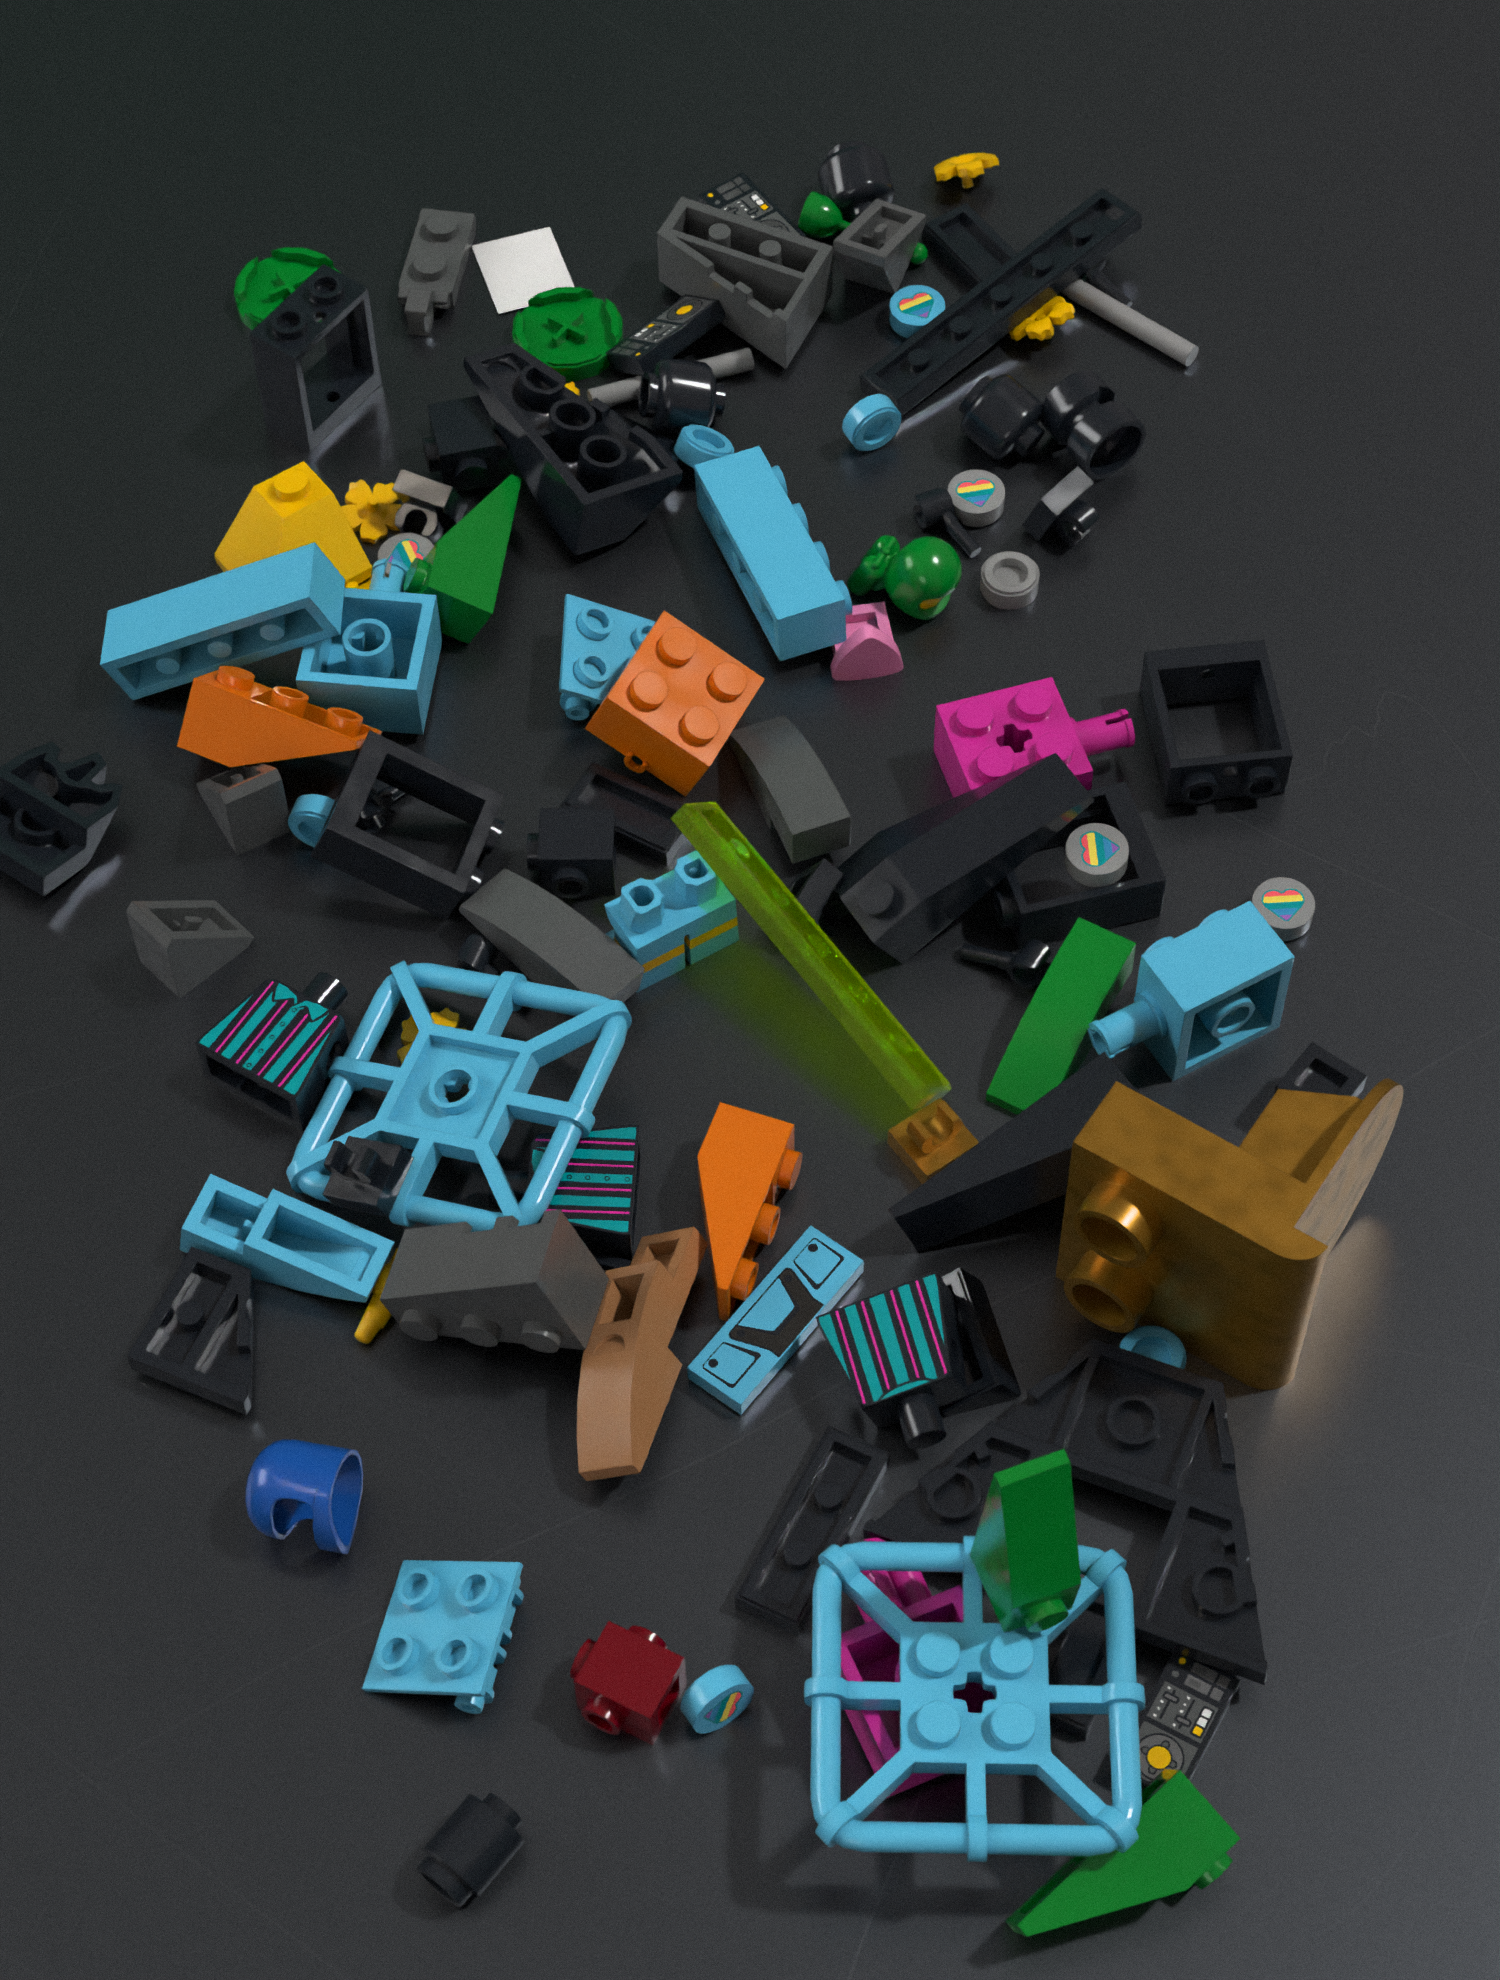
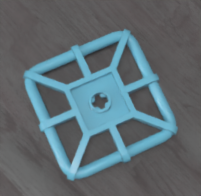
(498, 1083)
(939, 1731)

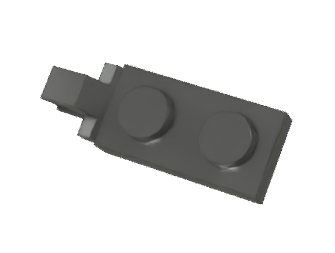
(435, 266)

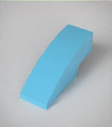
(286, 1241)

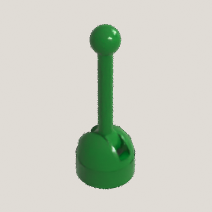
(823, 219)

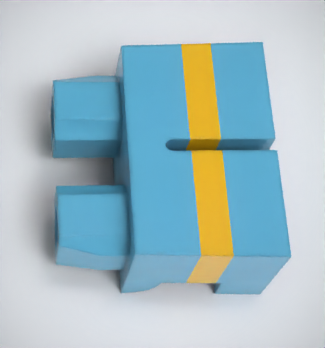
(674, 918)

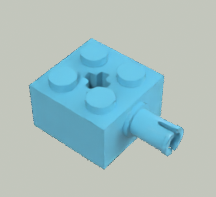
(382, 658)
(1203, 993)

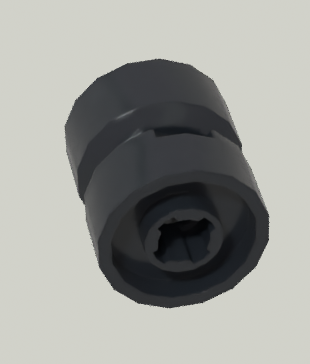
(1093, 424)

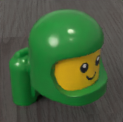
(915, 578)

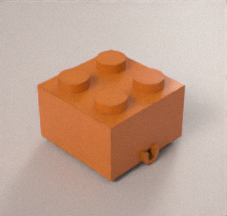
(674, 704)

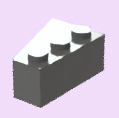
(762, 275)
(497, 1284)

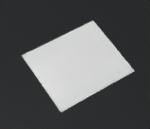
(521, 268)

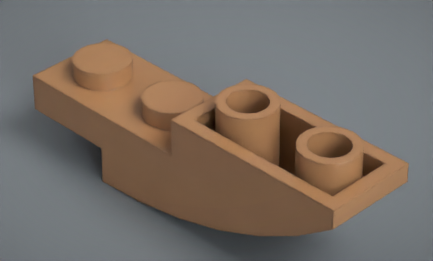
(627, 1361)

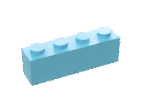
(772, 553)
(223, 621)

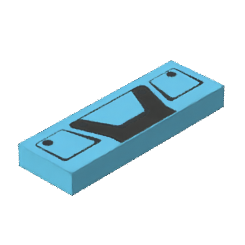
(775, 1320)

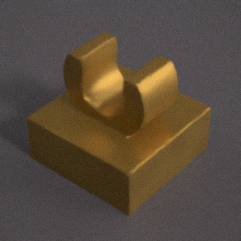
(930, 1139)

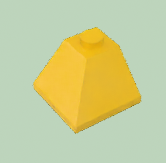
(288, 514)

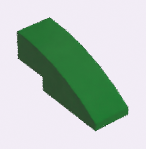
(1054, 1028)

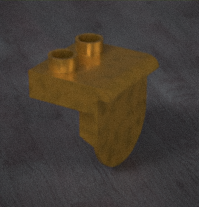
(1216, 1234)

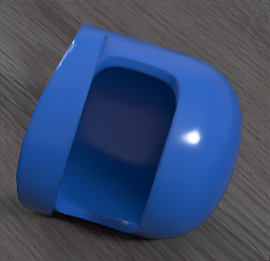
(305, 1482)

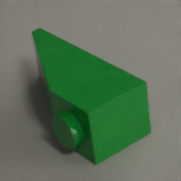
(468, 564)
(1029, 1544)
(1177, 1846)

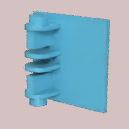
(594, 652)
(446, 1630)

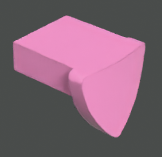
(868, 646)

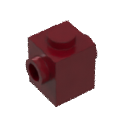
(628, 1681)

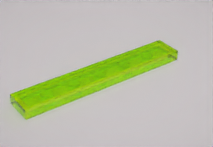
(812, 954)

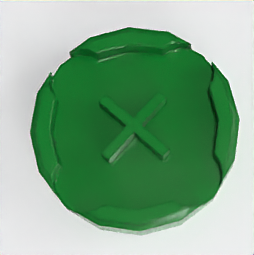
(269, 282)
(569, 331)

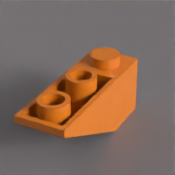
(251, 723)
(739, 1179)

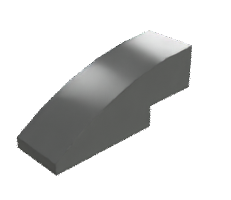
(792, 788)
(551, 939)

